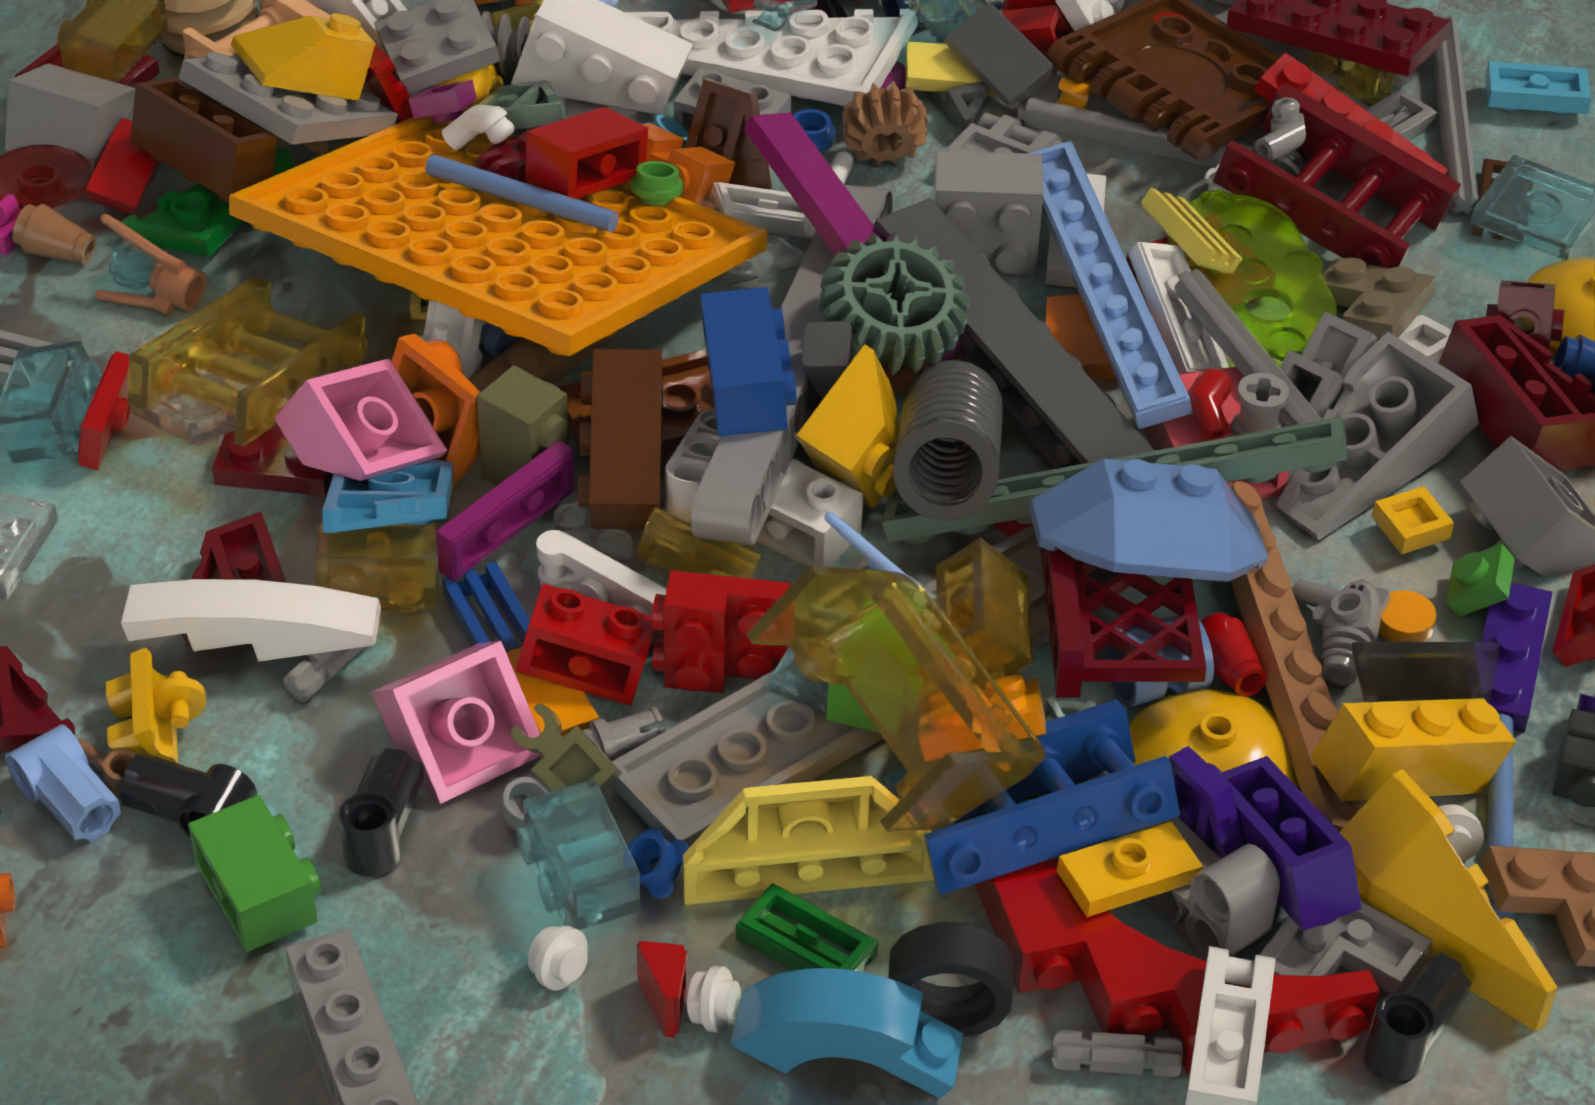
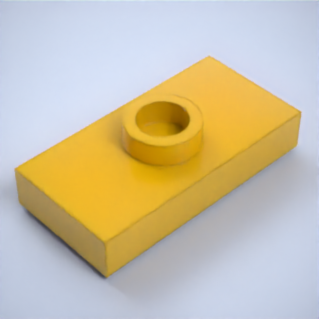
(1128, 868)

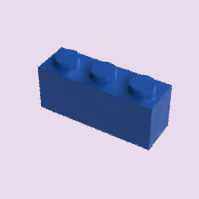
(747, 361)

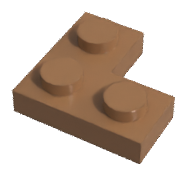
(1549, 884)

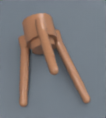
(171, 279)

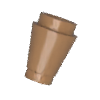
(51, 235)

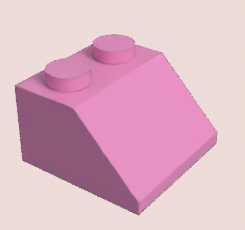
(359, 423)
(459, 719)

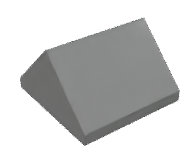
(65, 110)

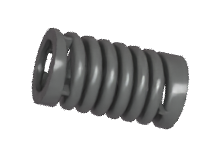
(942, 475)

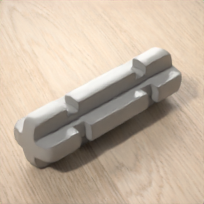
(316, 671)
(1117, 1053)

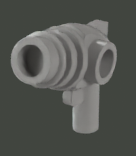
(1345, 618)

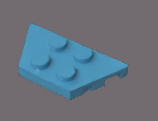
(402, 496)

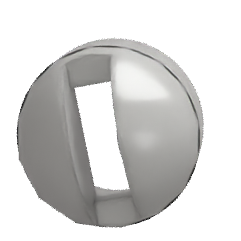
(521, 787)

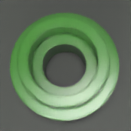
(656, 183)

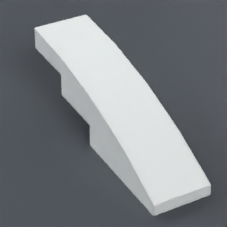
(271, 615)

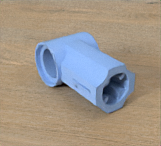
(59, 775)

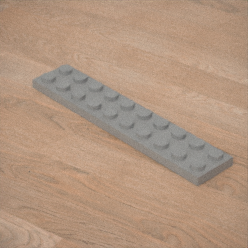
(764, 739)

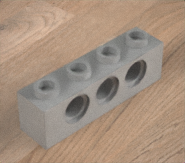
(346, 1023)

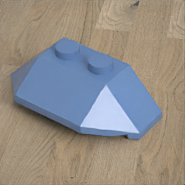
(1150, 521)

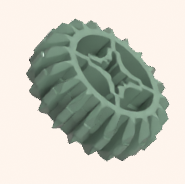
(887, 296)

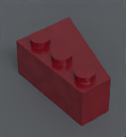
(1523, 392)

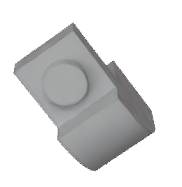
(1326, 361)

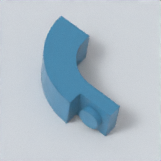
(850, 1017)

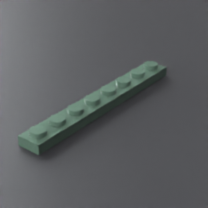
(1248, 457)

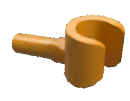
(1075, 93)

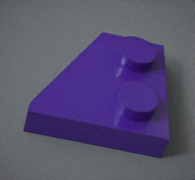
(1206, 802)

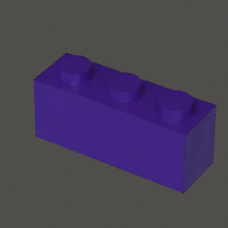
(1304, 847)

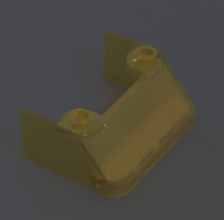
(913, 683)

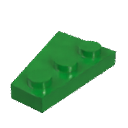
(195, 218)

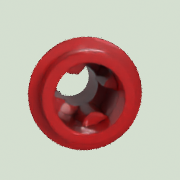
(1234, 654)

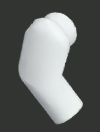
(475, 122)

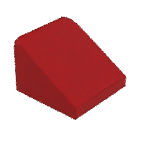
(663, 981)

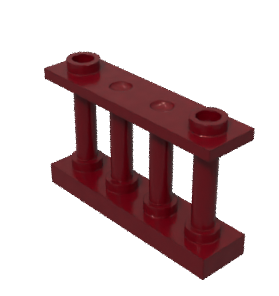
(1359, 157)

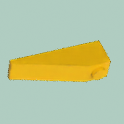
(1419, 880)

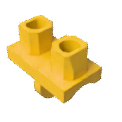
(156, 706)

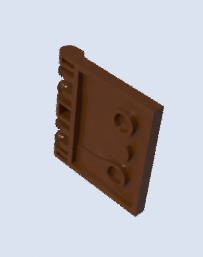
(1162, 74)

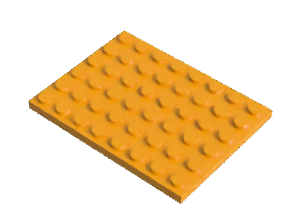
(488, 254)

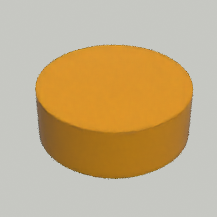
(1407, 618)

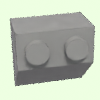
(1532, 510)

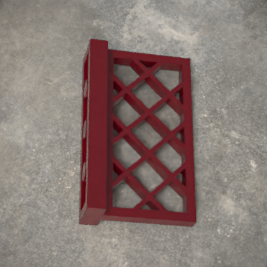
(1072, 625)

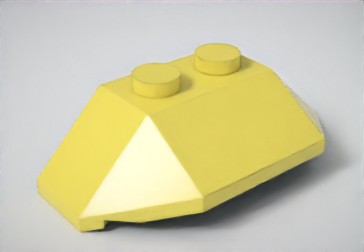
(803, 841)

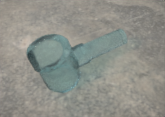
(776, 13)

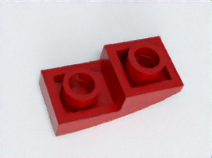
(122, 172)

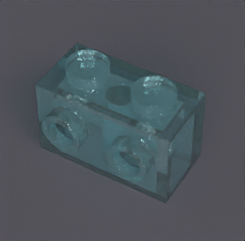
(47, 401)
(579, 856)

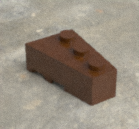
(201, 137)
(622, 437)

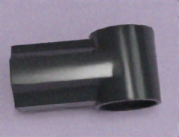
(181, 791)
(378, 812)
(1415, 1016)

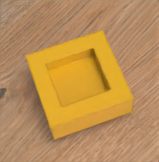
(1412, 520)

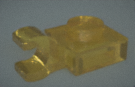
(1357, 80)

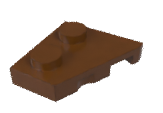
(720, 126)

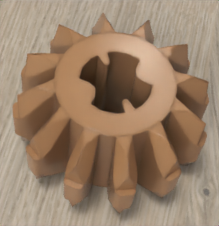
(884, 124)

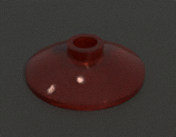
(44, 175)

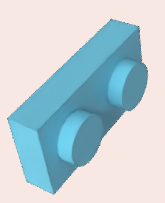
(1537, 87)

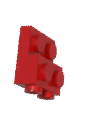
(707, 630)

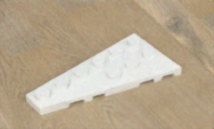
(806, 58)

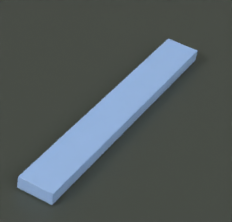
(1110, 291)

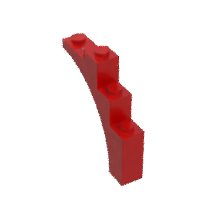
(1142, 984)

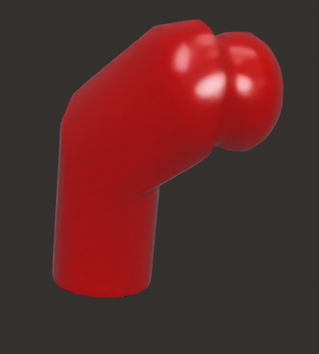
(1206, 398)

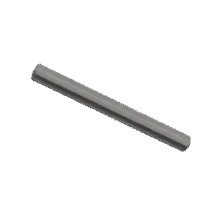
(1455, 120)

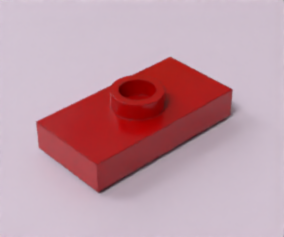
(105, 413)

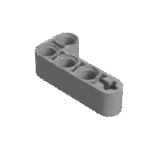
(1226, 902)

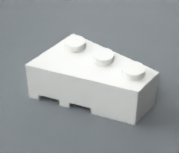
(602, 56)

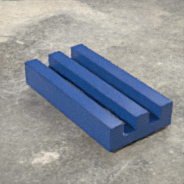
(477, 586)

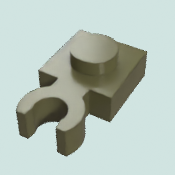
(566, 758)

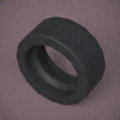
(963, 951)

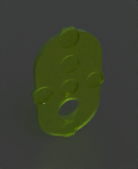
(1272, 266)

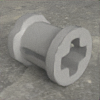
(1261, 401)

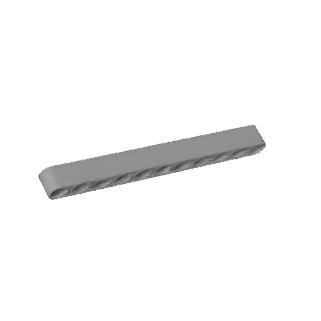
(751, 466)

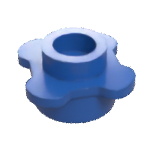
(647, 850)

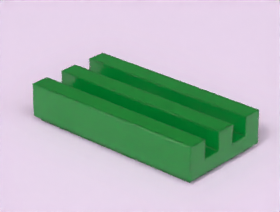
(799, 944)

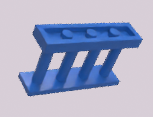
(1068, 816)

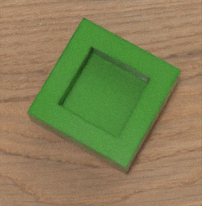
(1480, 580)

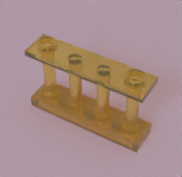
(236, 325)

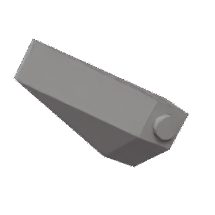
(1397, 422)

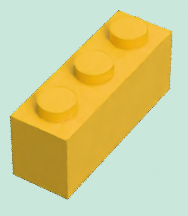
(1438, 743)

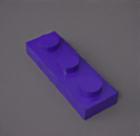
(1520, 631)

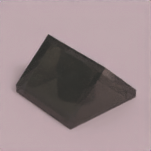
(1425, 670)

